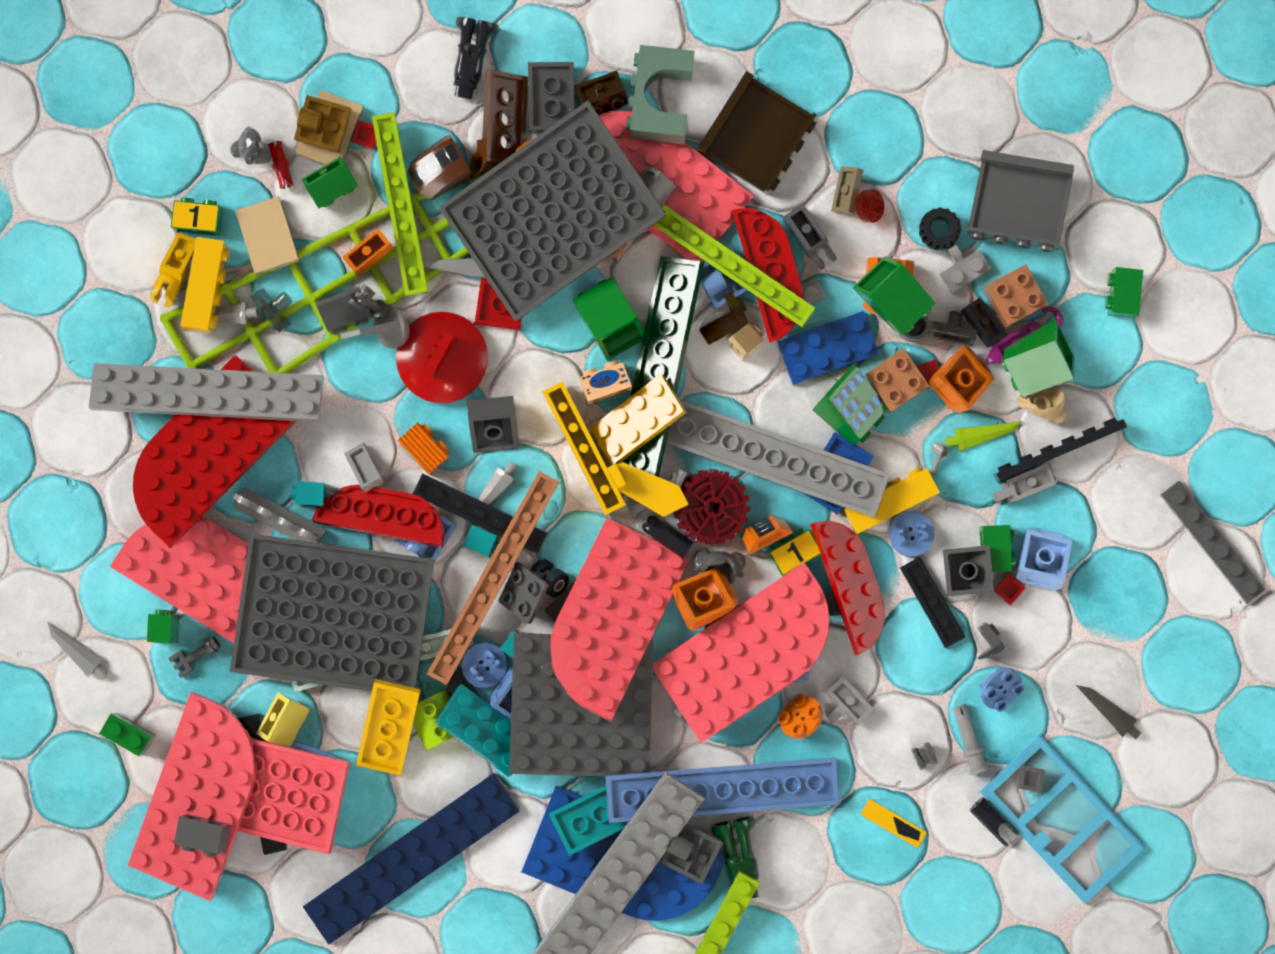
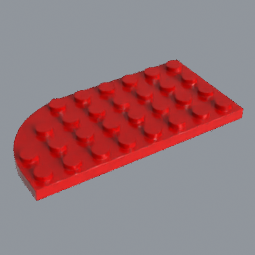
(196, 463)

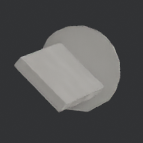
(390, 330)

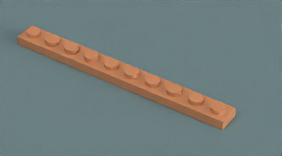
(493, 578)

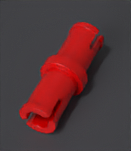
(280, 165)

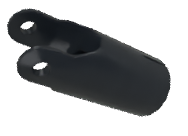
(667, 536)
(991, 818)

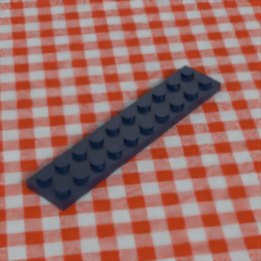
(411, 858)

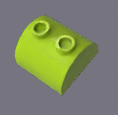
(425, 718)

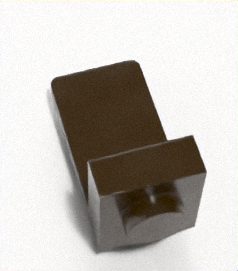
(728, 323)

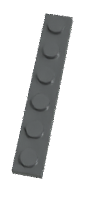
(1212, 542)

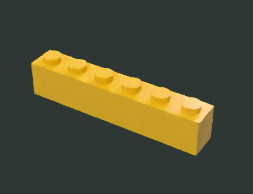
(584, 448)

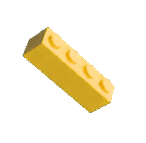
(204, 286)
(896, 498)

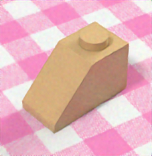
(745, 340)

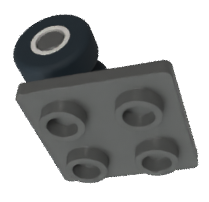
(528, 586)

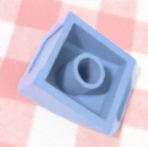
(1044, 558)

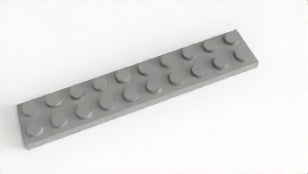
(206, 392)
(779, 459)
(622, 868)

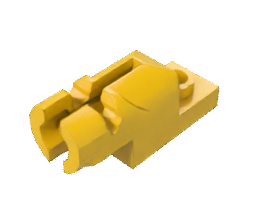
(173, 269)

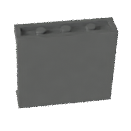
(1020, 201)

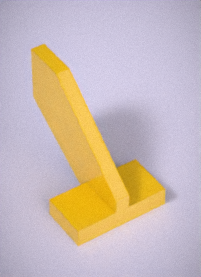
(647, 489)

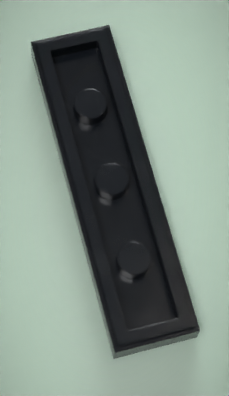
(932, 602)

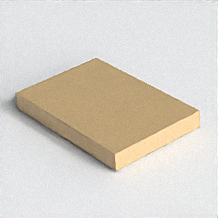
(326, 156)
(267, 235)

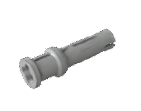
(973, 750)

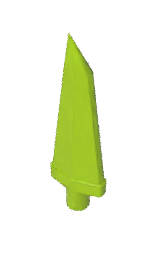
(973, 436)

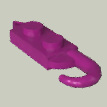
(997, 349)

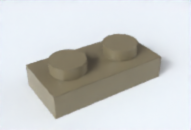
(847, 190)

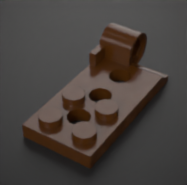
(489, 148)

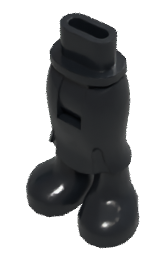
(470, 56)

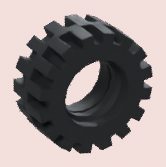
(939, 214)

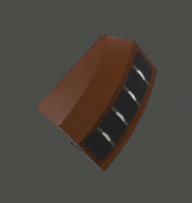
(439, 169)

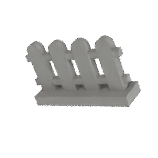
(278, 517)

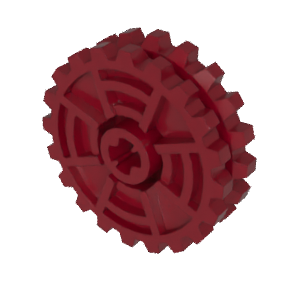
(728, 512)

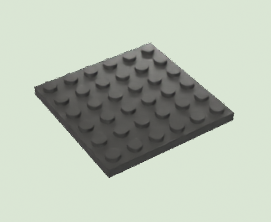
(562, 738)

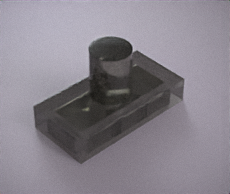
(273, 308)
(952, 330)

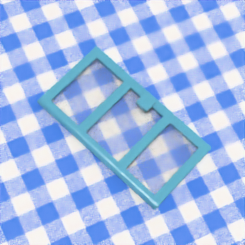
(1064, 821)

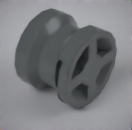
(927, 756)

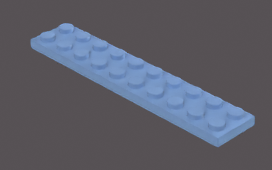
(734, 787)

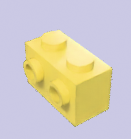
(283, 720)

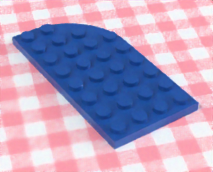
(661, 895)

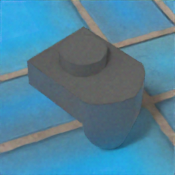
(990, 634)

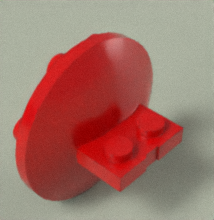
(442, 358)

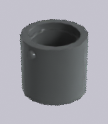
(919, 331)

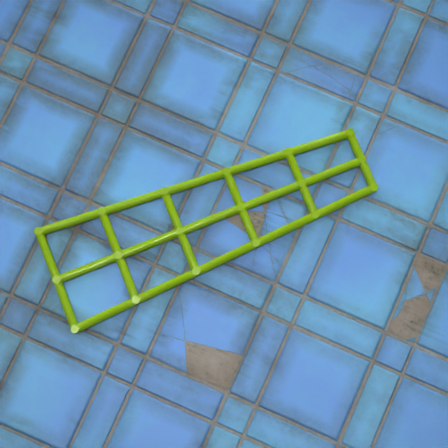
(251, 332)

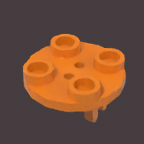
(797, 710)

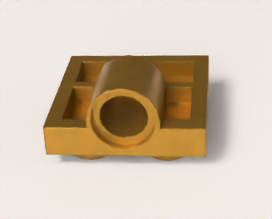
(322, 123)

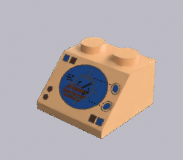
(605, 382)

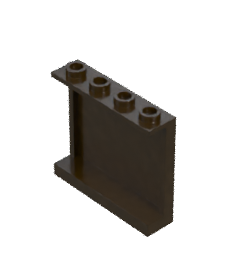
(756, 134)

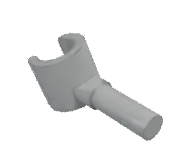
(941, 452)

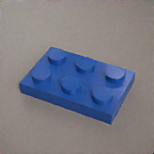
(839, 446)

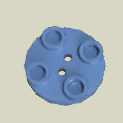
(900, 535)
(476, 673)
(1001, 688)

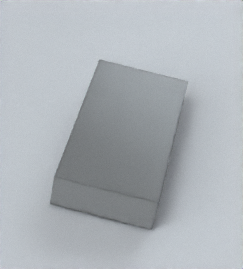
(364, 467)

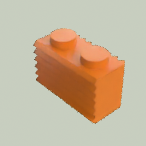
(368, 252)
(424, 448)

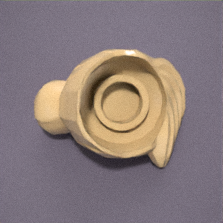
(1046, 404)

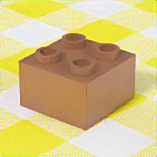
(1015, 296)
(896, 380)

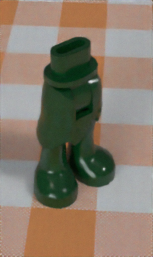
(746, 862)

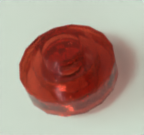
(870, 206)

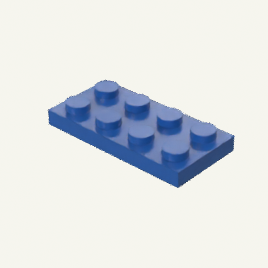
(828, 347)

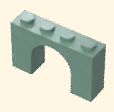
(656, 64)

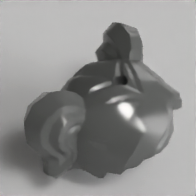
(250, 148)
(727, 563)

